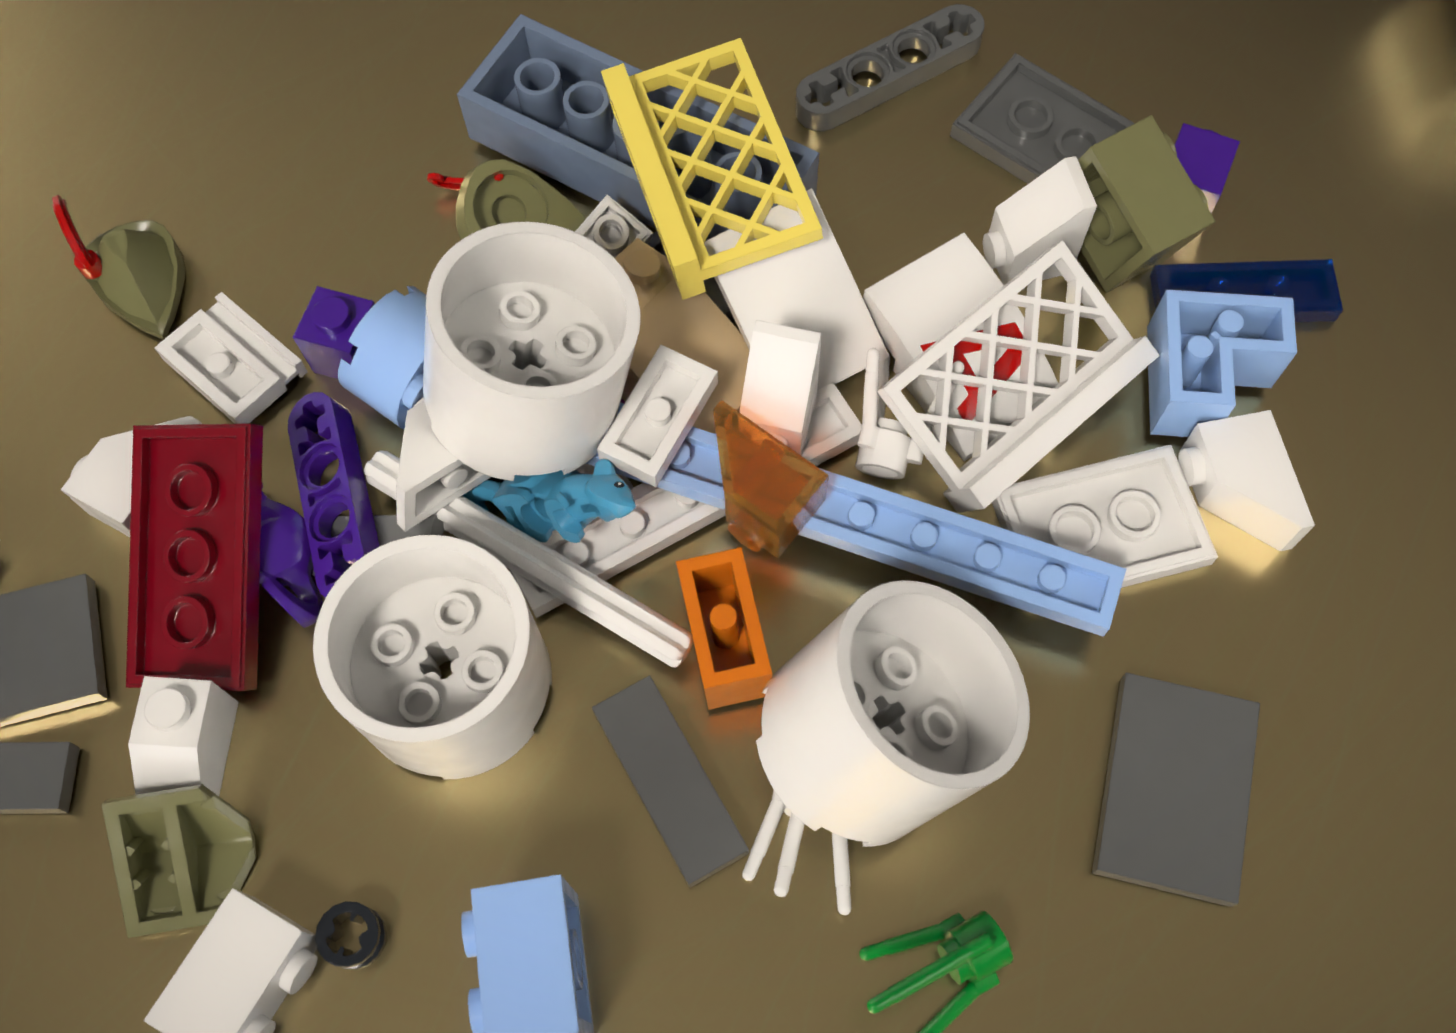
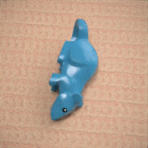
(558, 501)

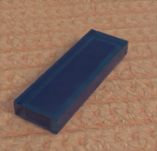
(1306, 281)

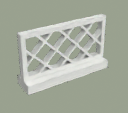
(1038, 426)

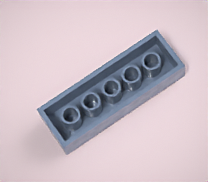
(549, 109)

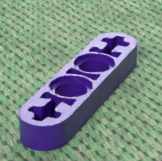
(343, 492)

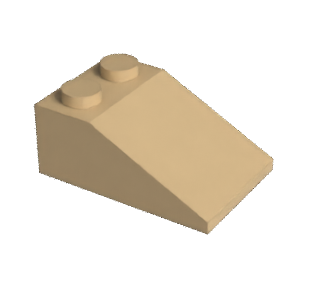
(686, 326)

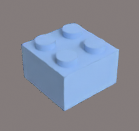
(527, 958)

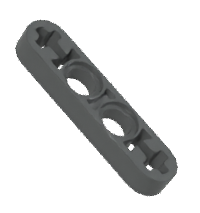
(885, 61)

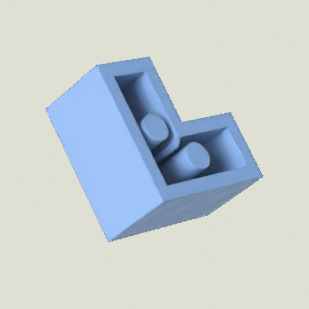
(1208, 349)

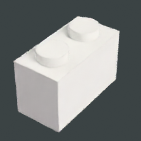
(237, 971)

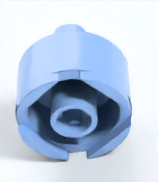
(389, 355)

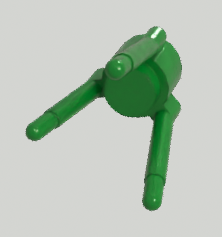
(971, 952)

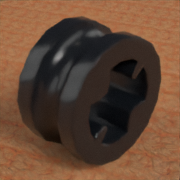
(331, 929)

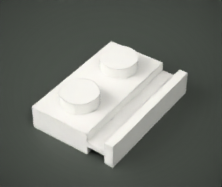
(231, 360)

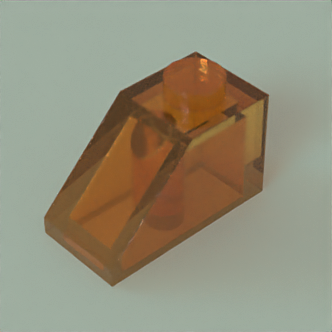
(764, 483)

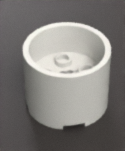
(527, 348)
(404, 617)
(893, 714)

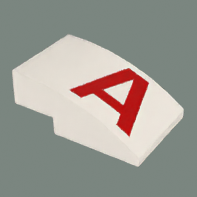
(925, 303)

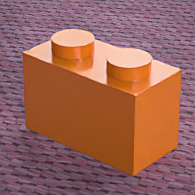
(724, 627)

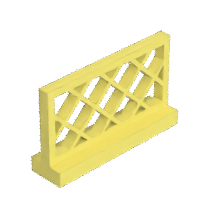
(665, 191)

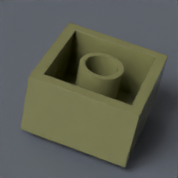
(1142, 202)

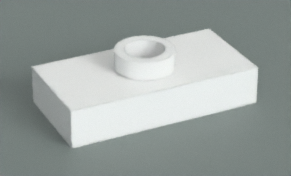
(658, 415)

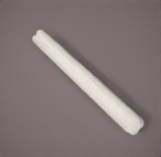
(550, 571)

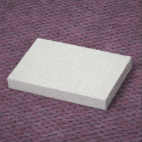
(805, 291)
(1117, 511)

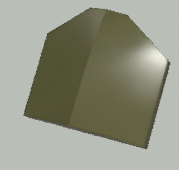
(176, 856)

